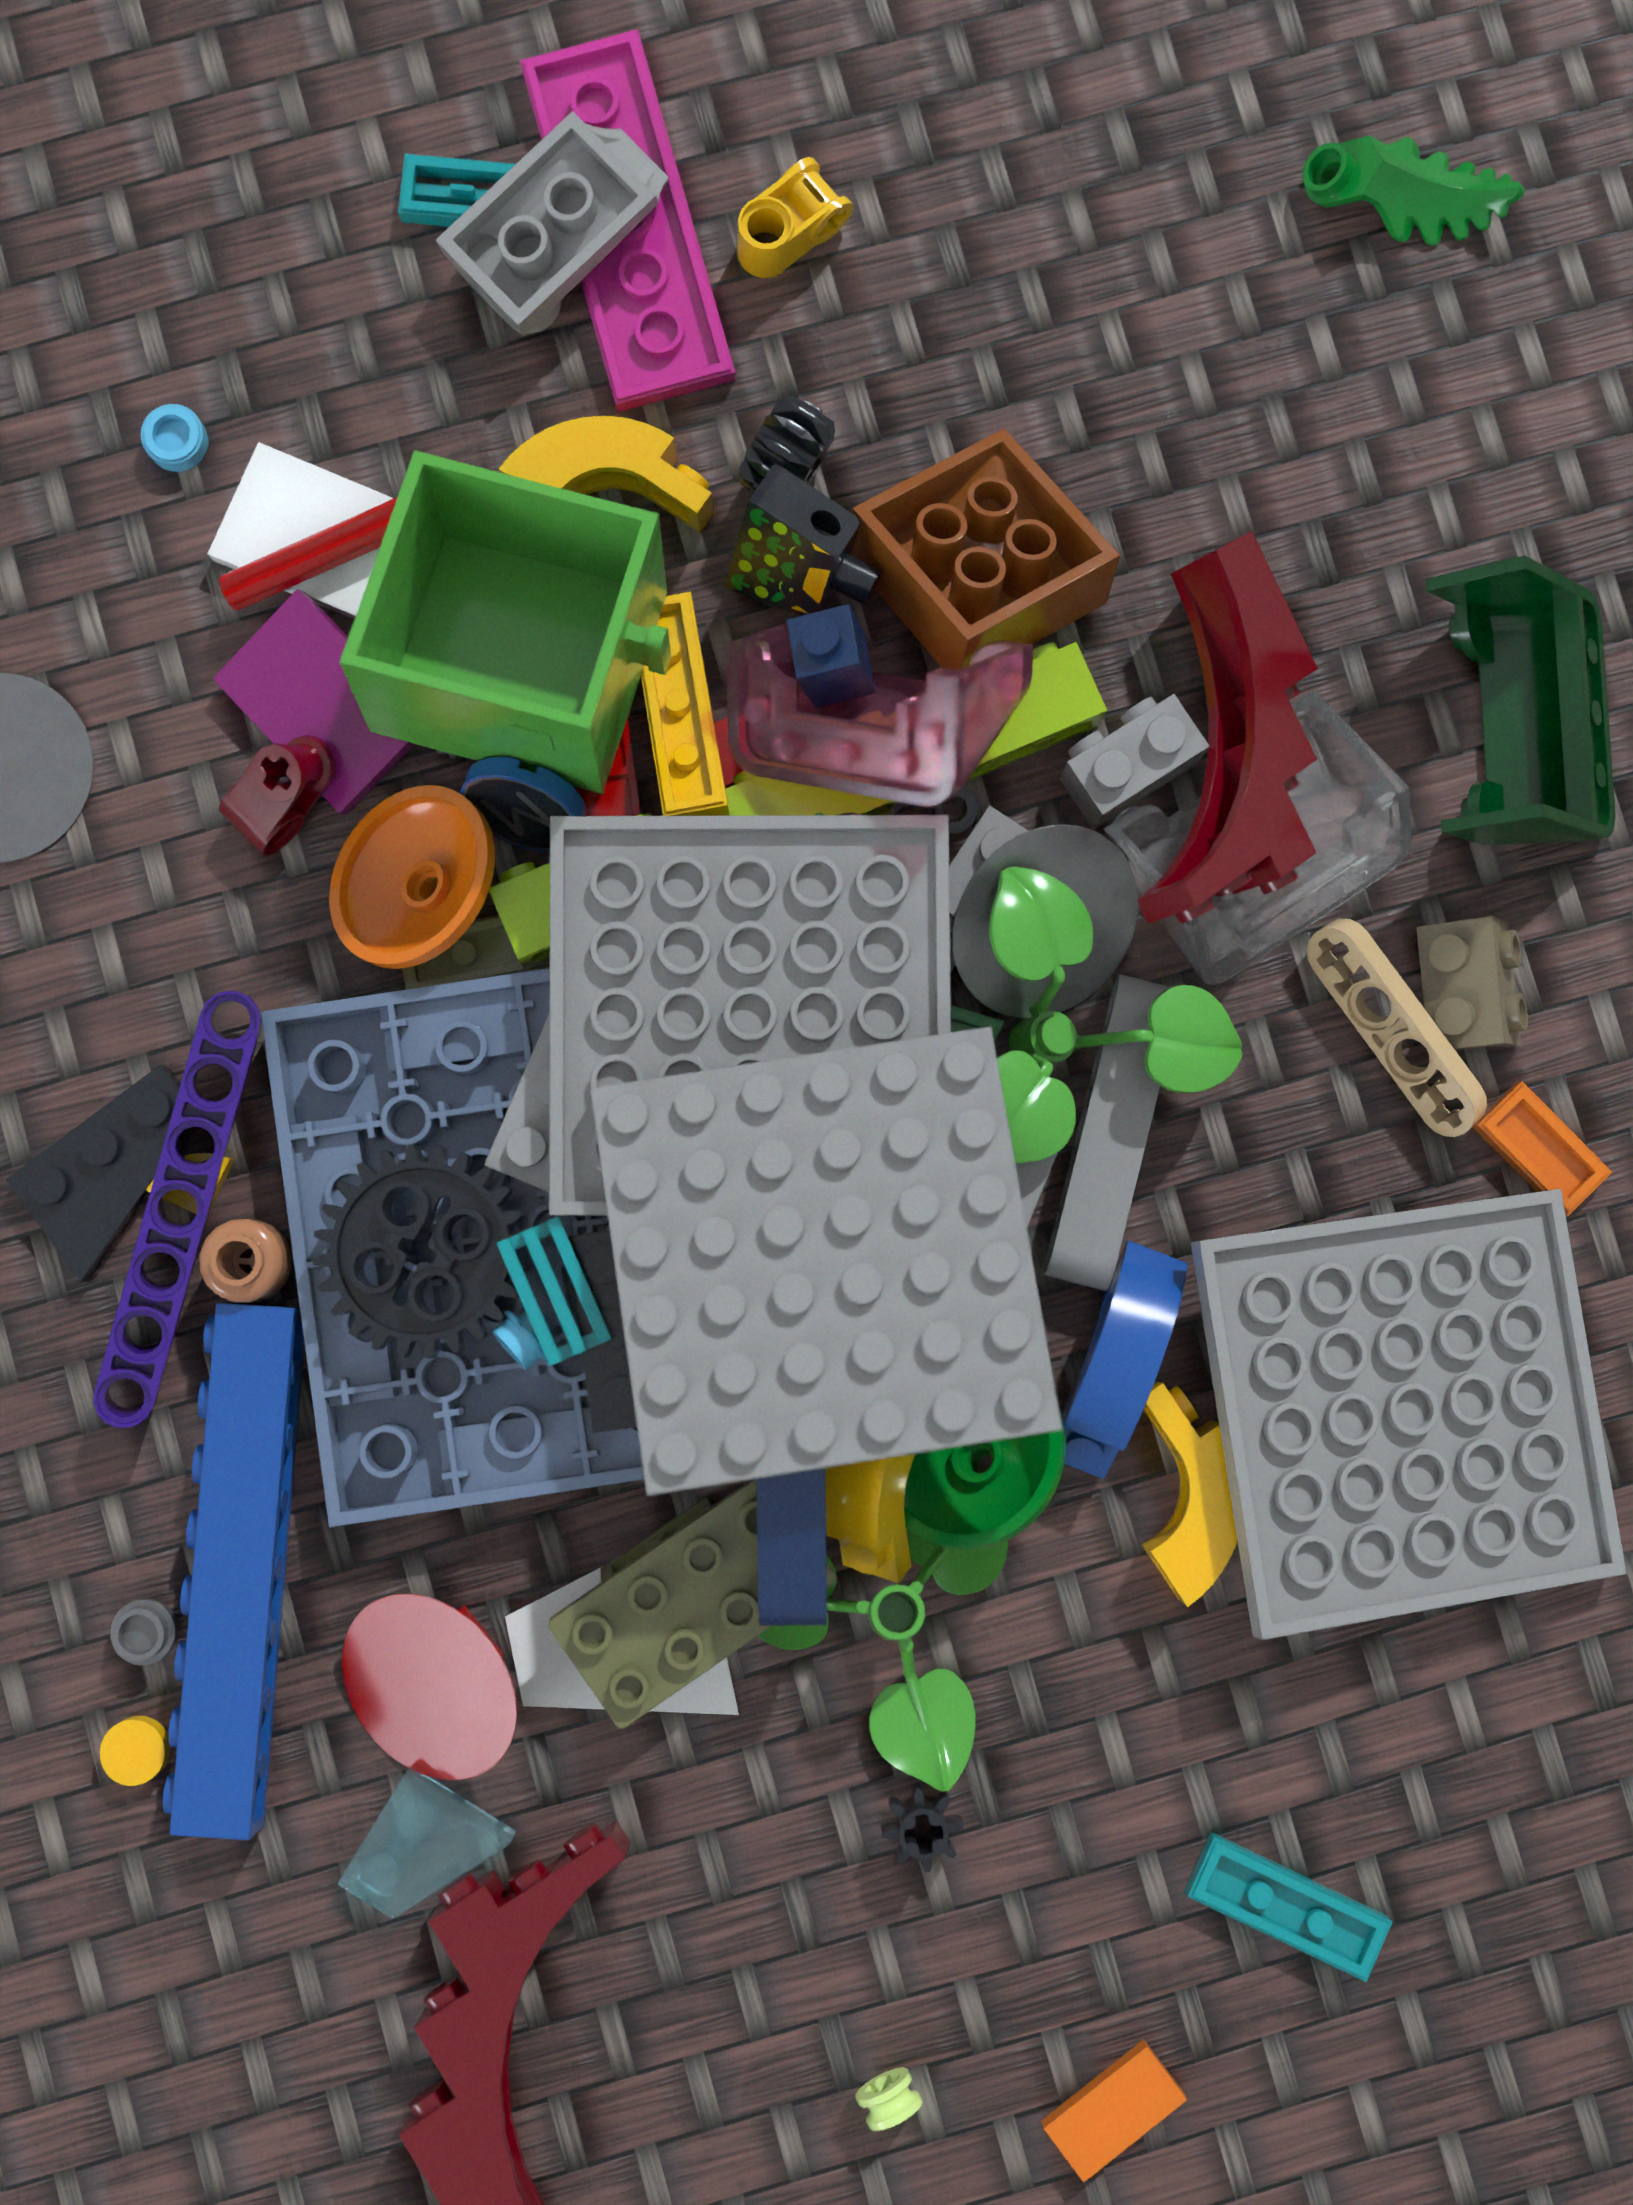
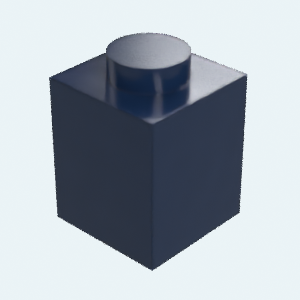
(831, 656)

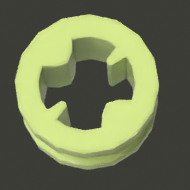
(888, 2099)

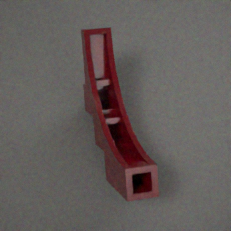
(1250, 669)
(467, 2132)

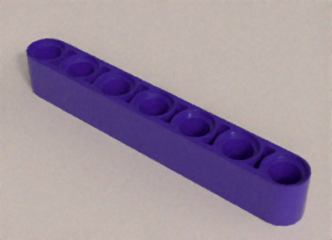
(158, 1233)

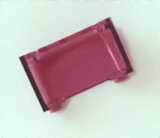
(899, 745)

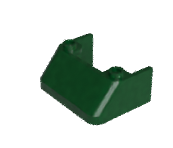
(1539, 704)

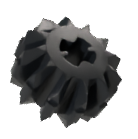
(792, 437)

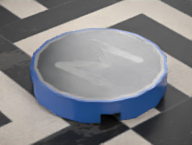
(520, 801)

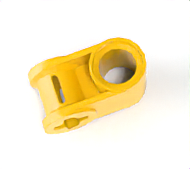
(798, 212)

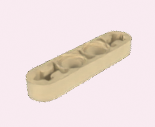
(1406, 1021)

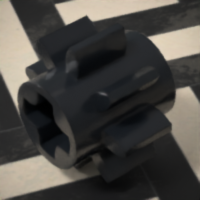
(903, 1829)

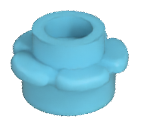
(519, 1339)

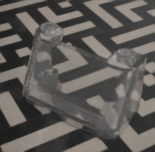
(1353, 815)

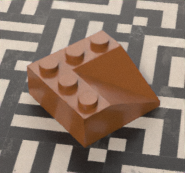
(983, 552)

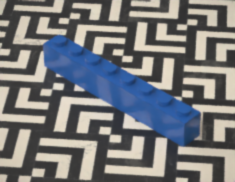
(237, 1572)

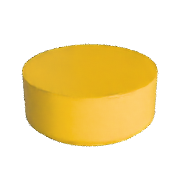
(135, 1750)

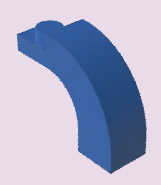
(1122, 1357)

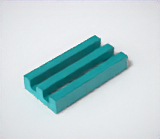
(443, 168)
(532, 1239)

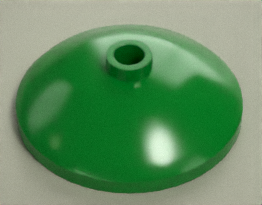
(974, 1510)

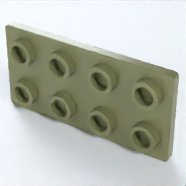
(668, 1607)

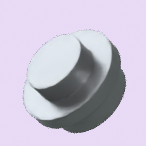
(143, 1631)

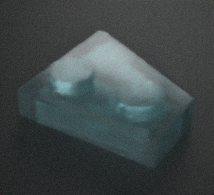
(421, 1845)

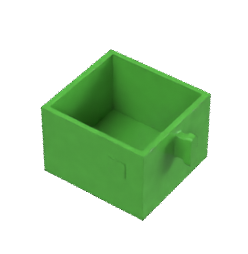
(508, 620)

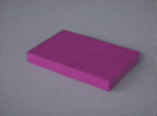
(295, 688)

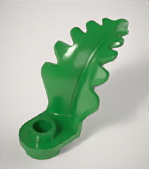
(1408, 188)

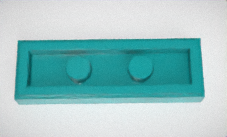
(1288, 1906)

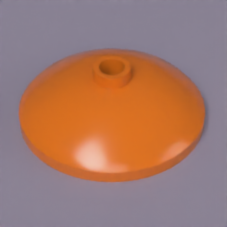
(412, 877)

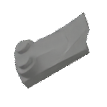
(552, 220)

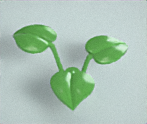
(1034, 933)
(931, 1720)

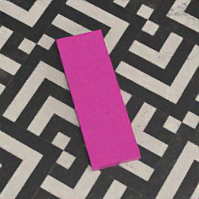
(653, 289)

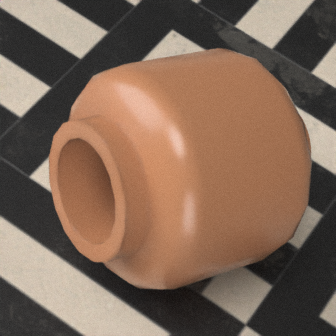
(225, 1260)

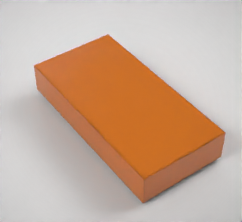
(1541, 1146)
(1113, 2110)

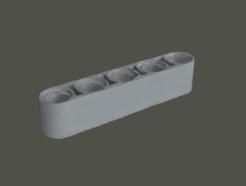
(1106, 1147)

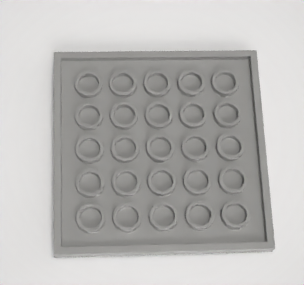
(729, 950)
(822, 1261)
(1406, 1412)

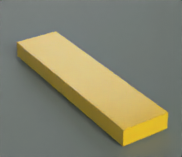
(683, 720)

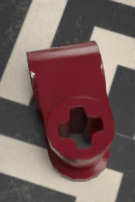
(279, 791)

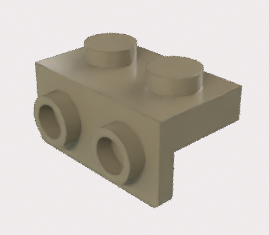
(1472, 982)

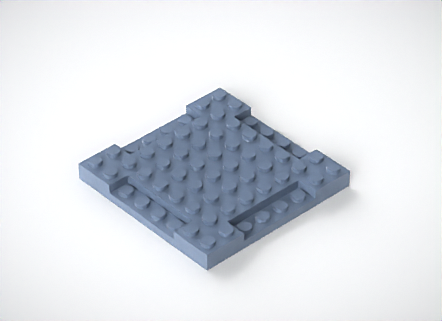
(470, 1422)

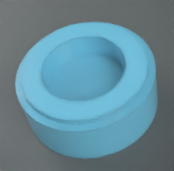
(174, 437)

